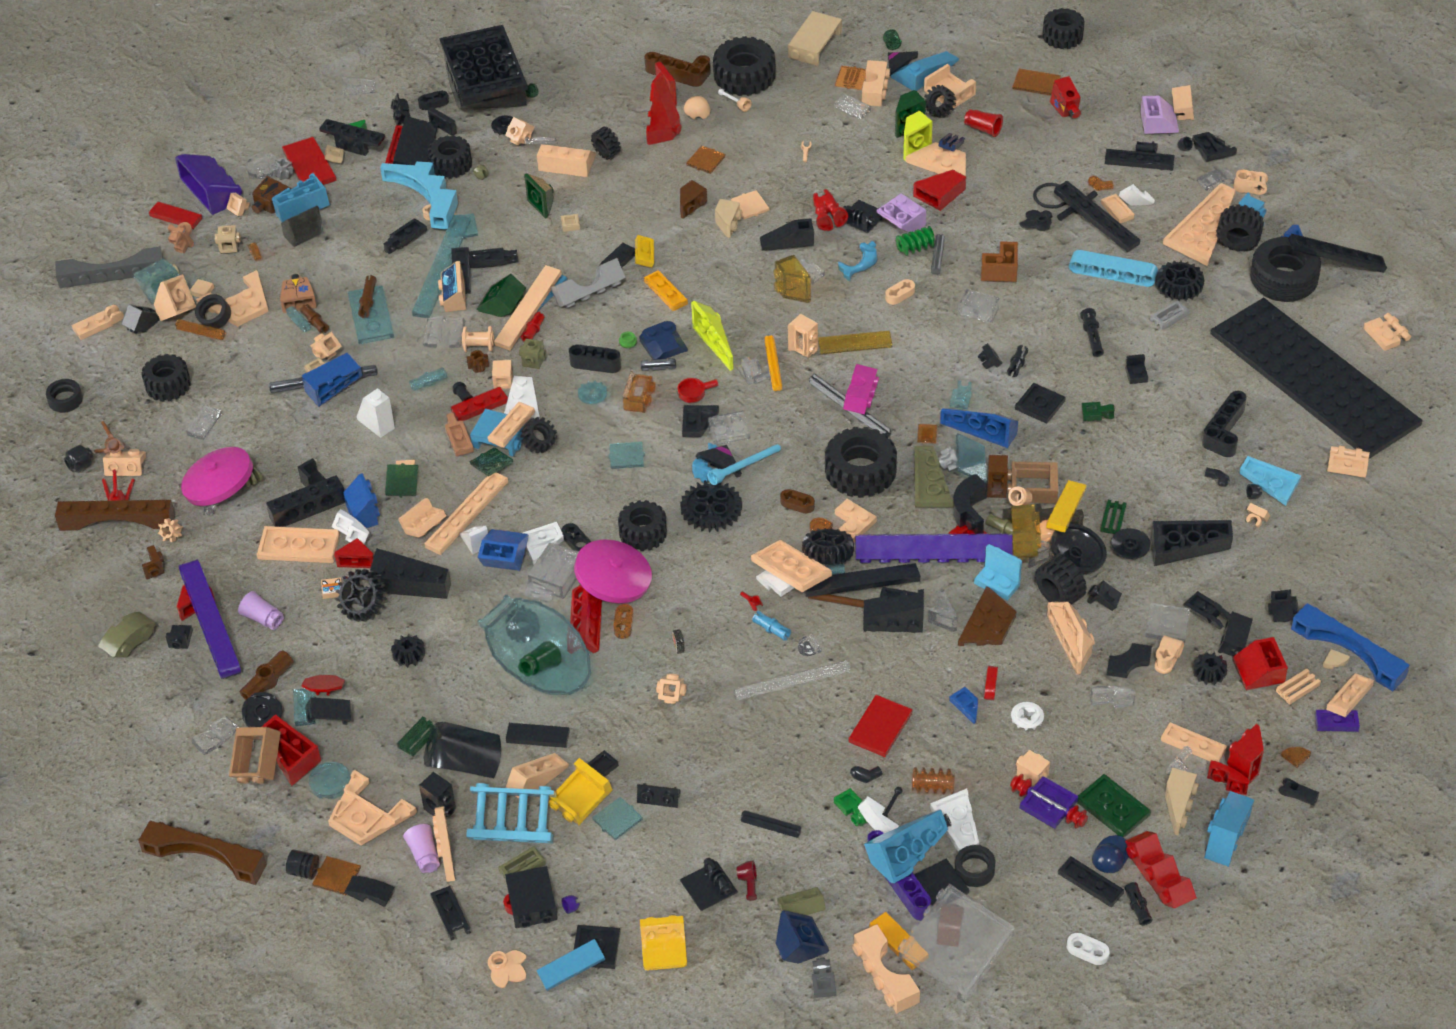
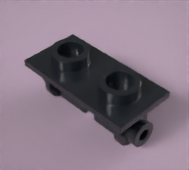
(400, 109)
(658, 795)

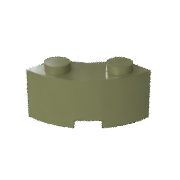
(127, 634)

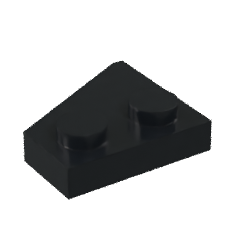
(696, 419)

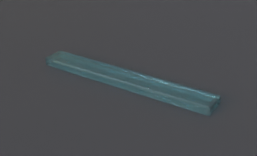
(430, 291)

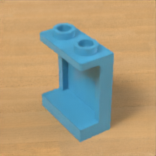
(486, 424)

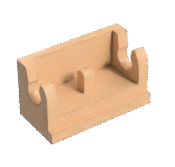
(1183, 102)

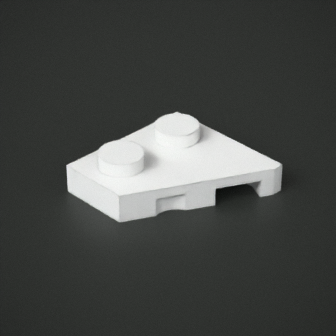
(540, 538)

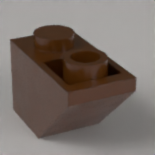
(691, 198)

